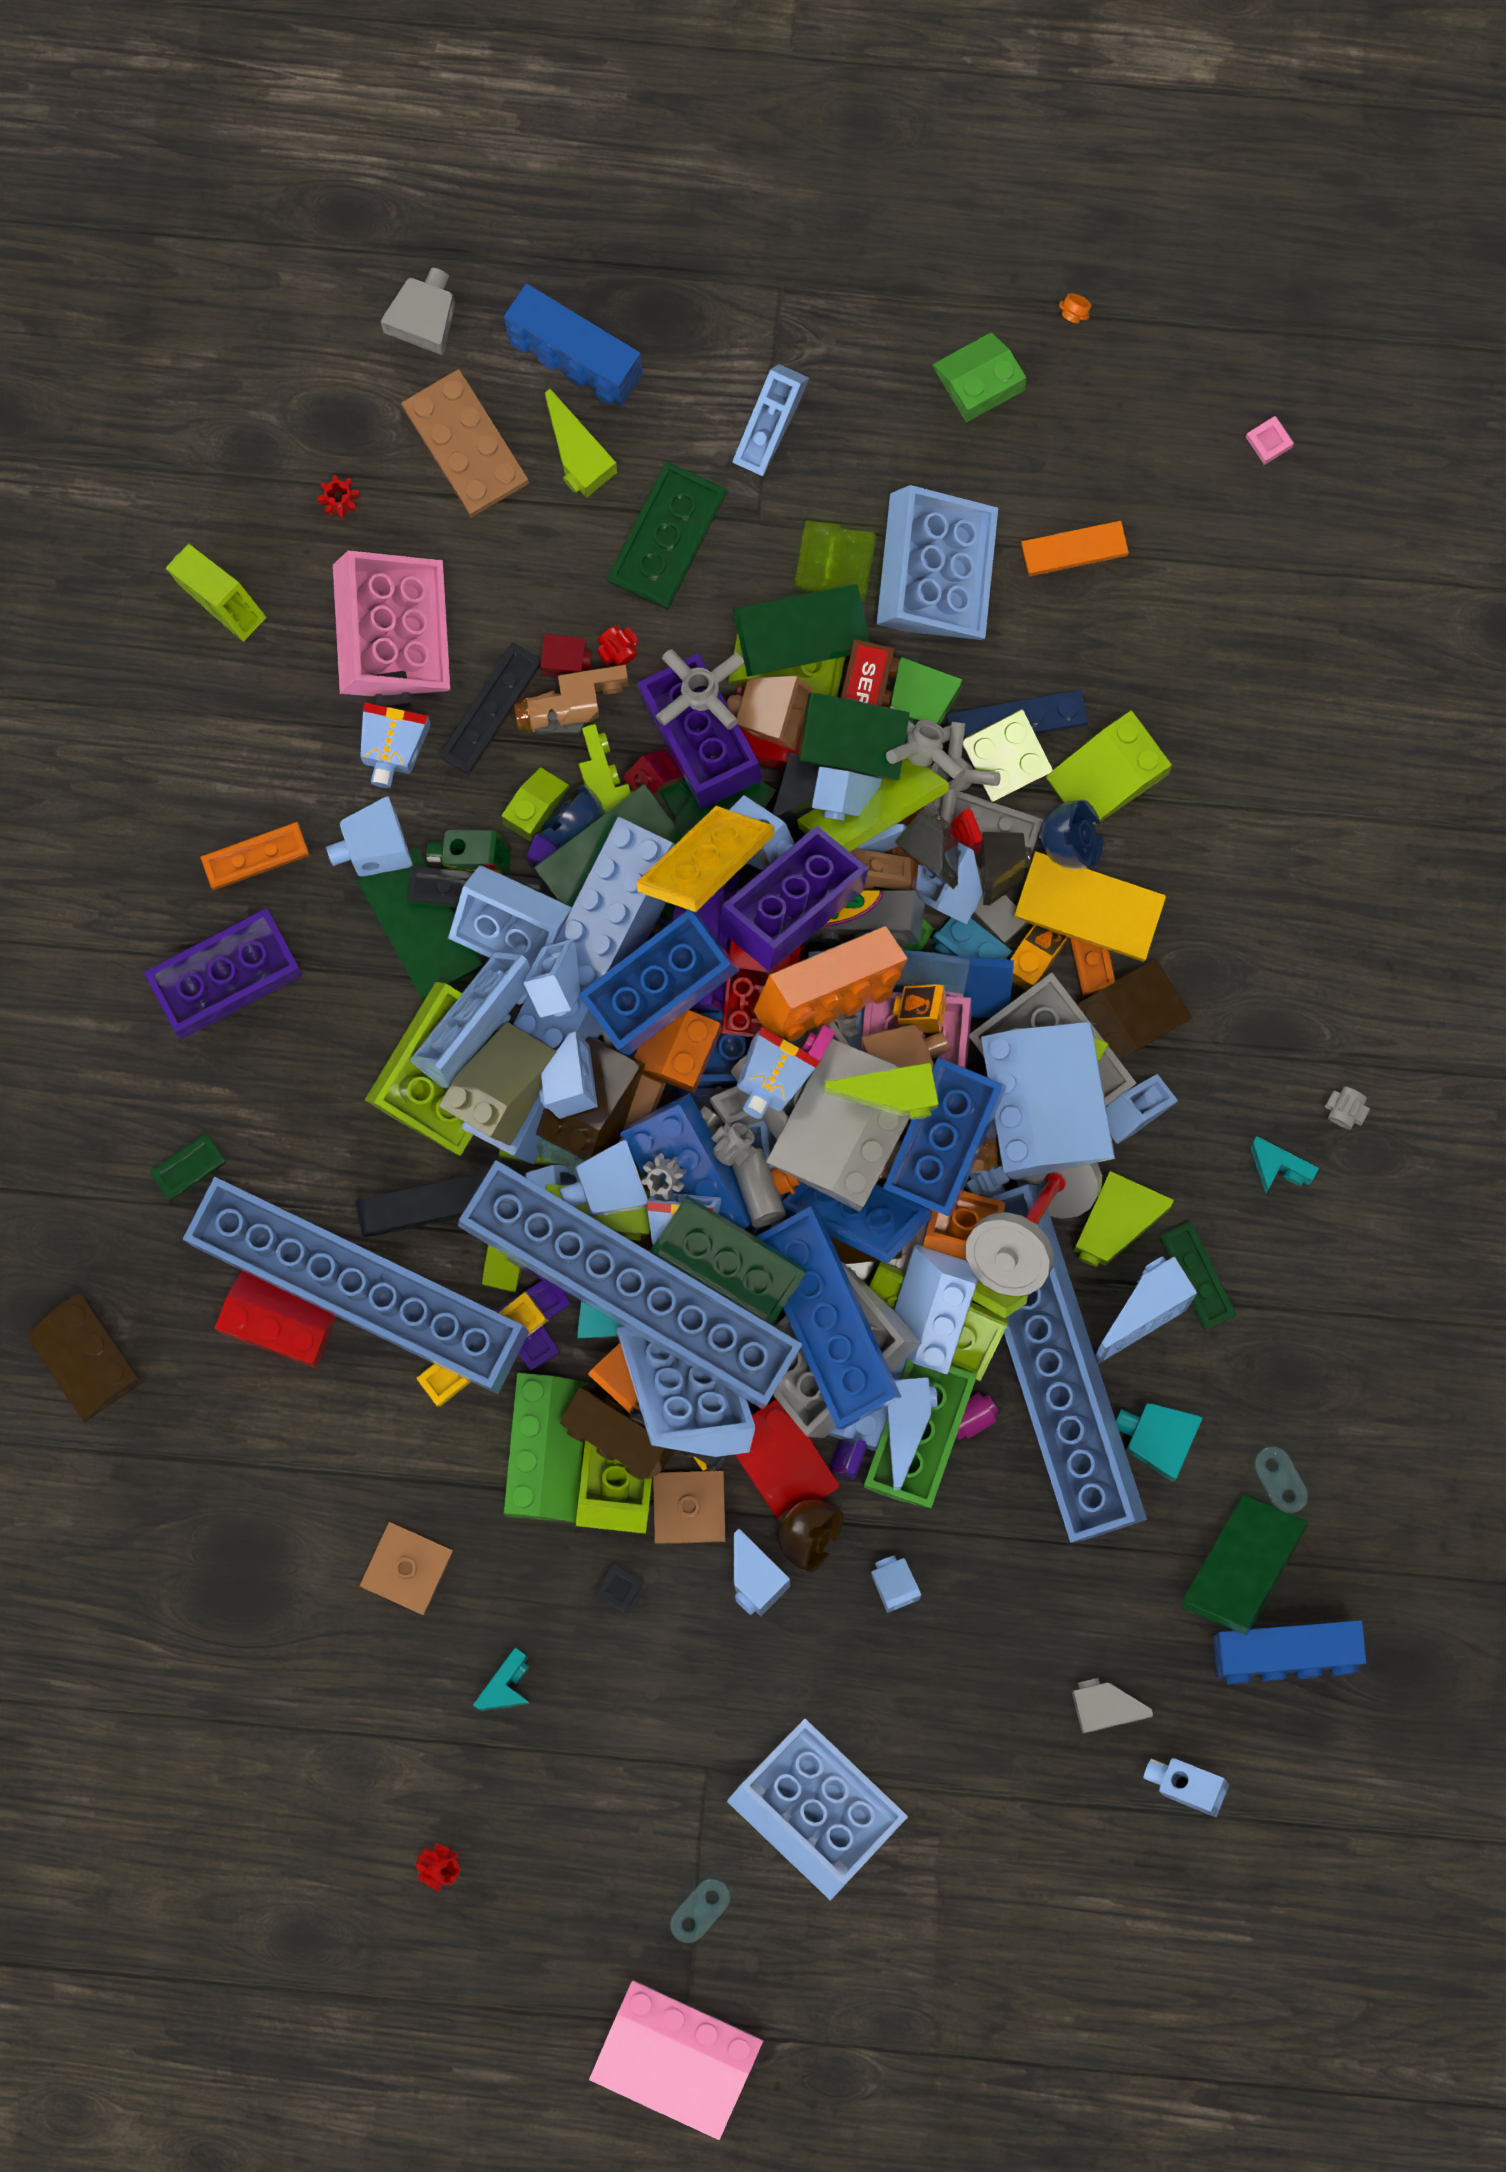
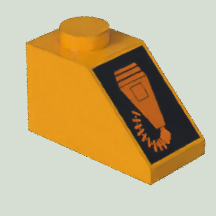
(1036, 956)
(921, 1006)

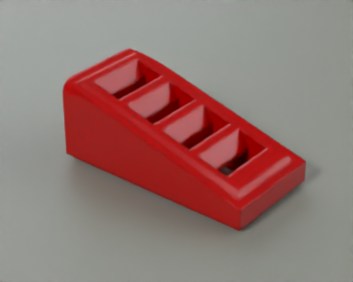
(967, 831)

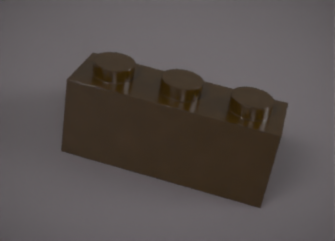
(83, 1357)
(608, 1426)

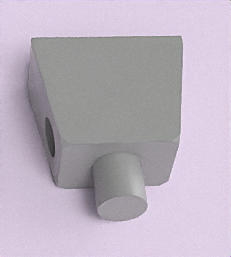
(422, 312)

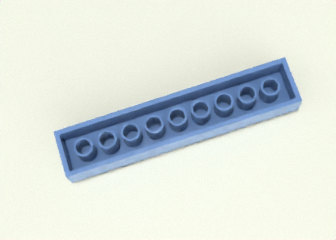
(607, 926)
(629, 1284)
(356, 1285)
(1069, 1398)

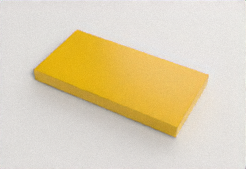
(705, 858)
(1090, 907)

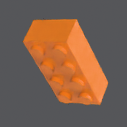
(831, 985)

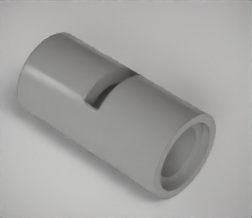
(759, 1190)

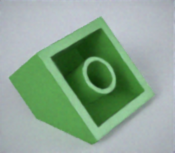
(981, 376)

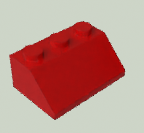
(275, 1320)

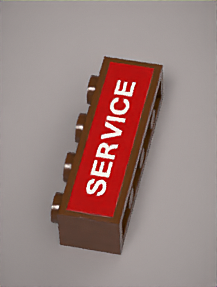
(869, 673)

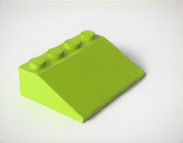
(408, 1092)

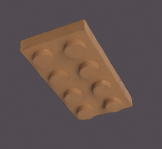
(465, 443)

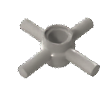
(700, 677)
(925, 746)
(970, 776)

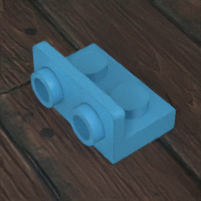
(968, 941)

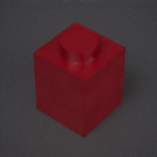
(564, 655)

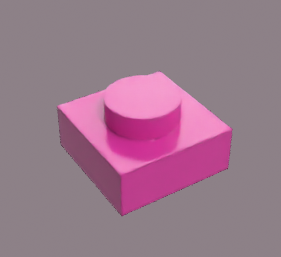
(817, 1044)

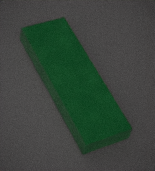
(1211, 1300)

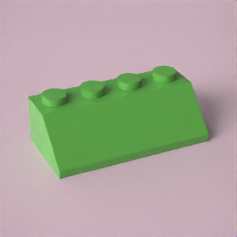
(935, 1445)
(542, 1456)

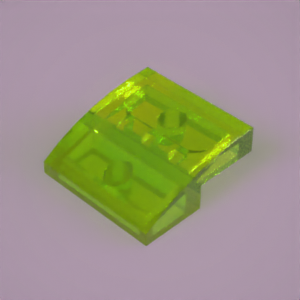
(834, 558)

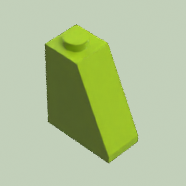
(216, 592)
(1118, 1219)

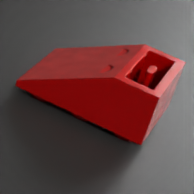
(745, 989)

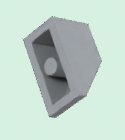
(1106, 1706)

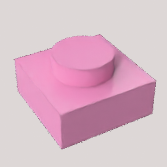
(1269, 440)

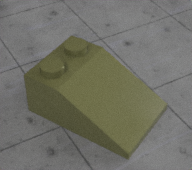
(500, 1084)

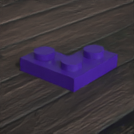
(539, 1346)

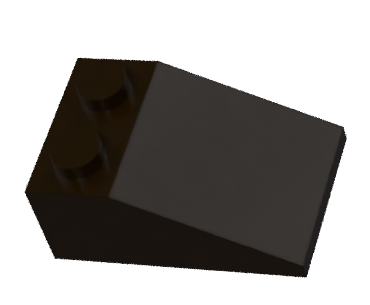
(1135, 1010)
(600, 1127)

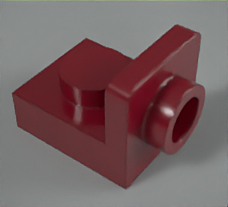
(655, 771)

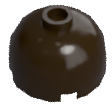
(807, 1532)

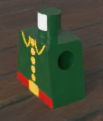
(470, 848)

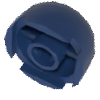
(572, 816)
(1071, 836)

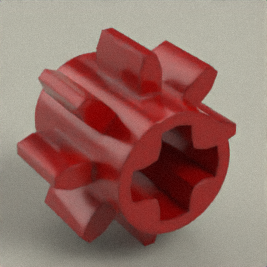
(329, 497)
(618, 646)
(437, 1866)

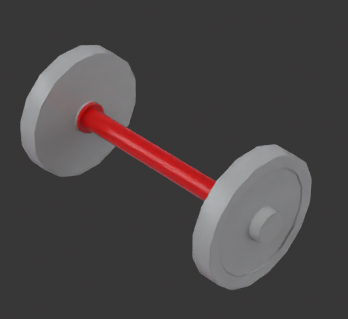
(1011, 1250)

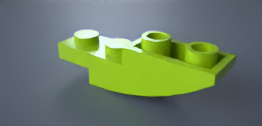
(597, 773)

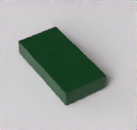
(188, 1167)

